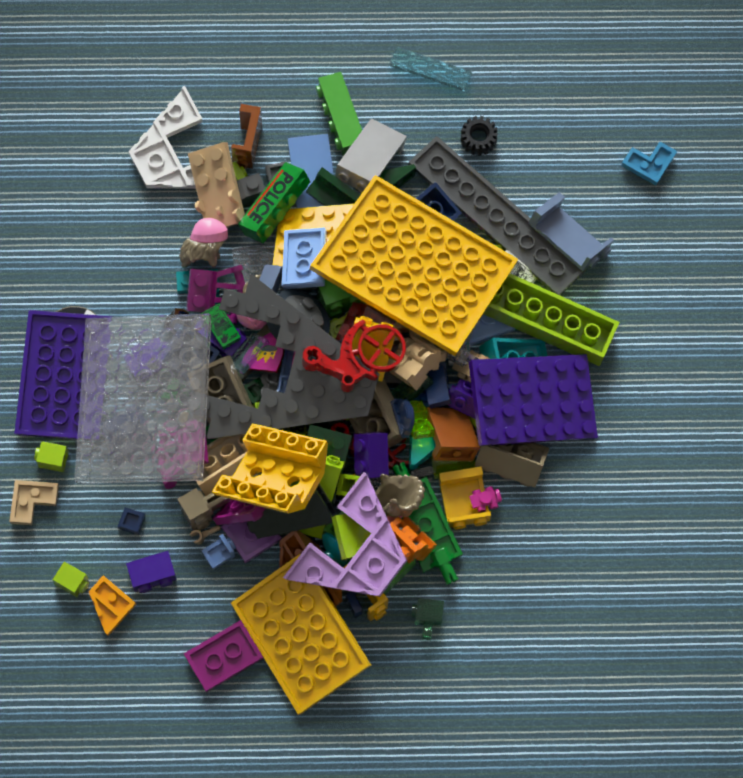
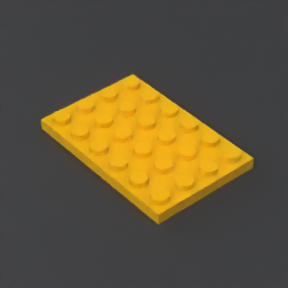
(300, 637)

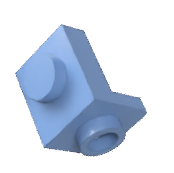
(219, 552)

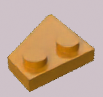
(110, 604)

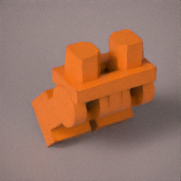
(412, 545)

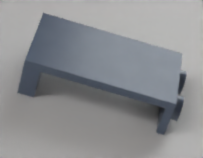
(568, 235)

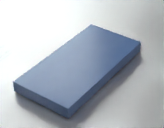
(311, 155)

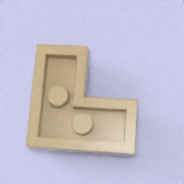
(27, 495)

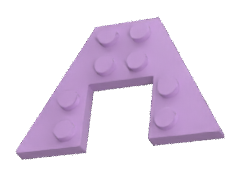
(375, 561)

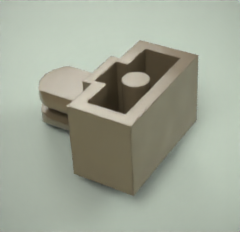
(199, 509)

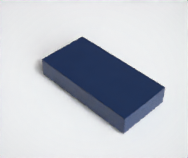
(438, 392)

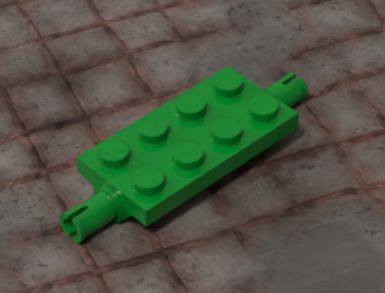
(434, 523)

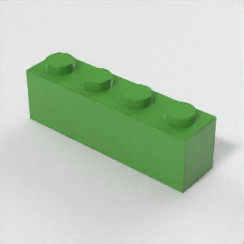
(339, 109)

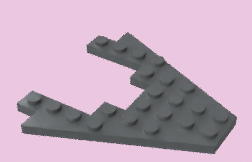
(308, 394)

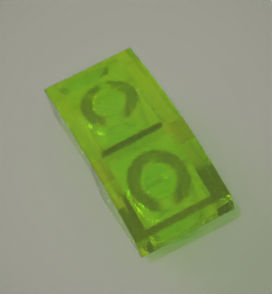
(422, 427)

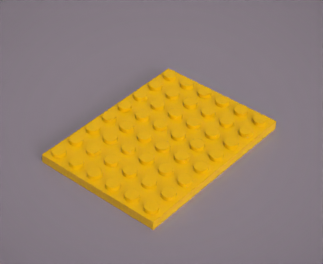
(414, 265)

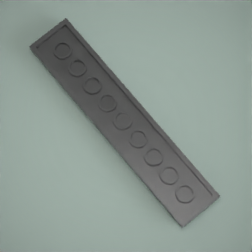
(495, 215)

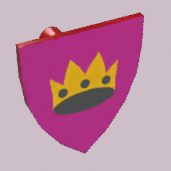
(270, 358)

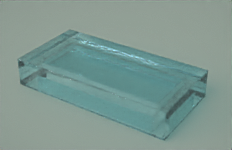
(249, 352)

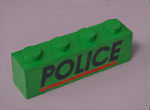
(274, 202)

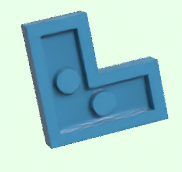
(650, 167)

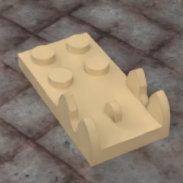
(216, 184)

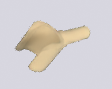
(204, 534)

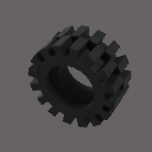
(479, 146)

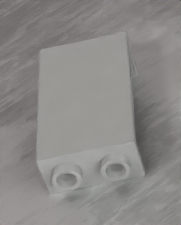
(369, 154)

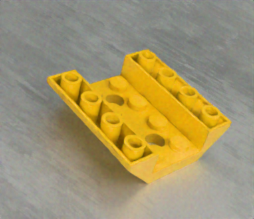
(282, 460)

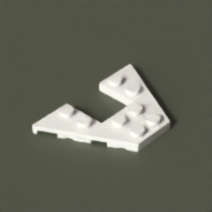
(154, 154)

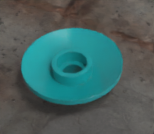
(332, 549)

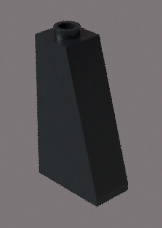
(317, 513)

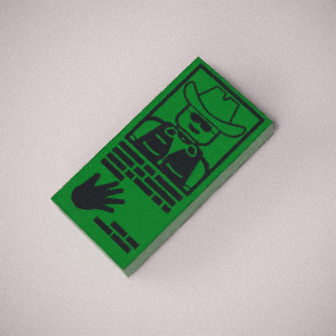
(222, 327)

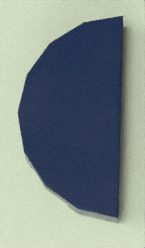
(404, 416)

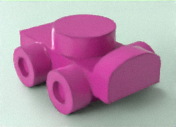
(487, 497)

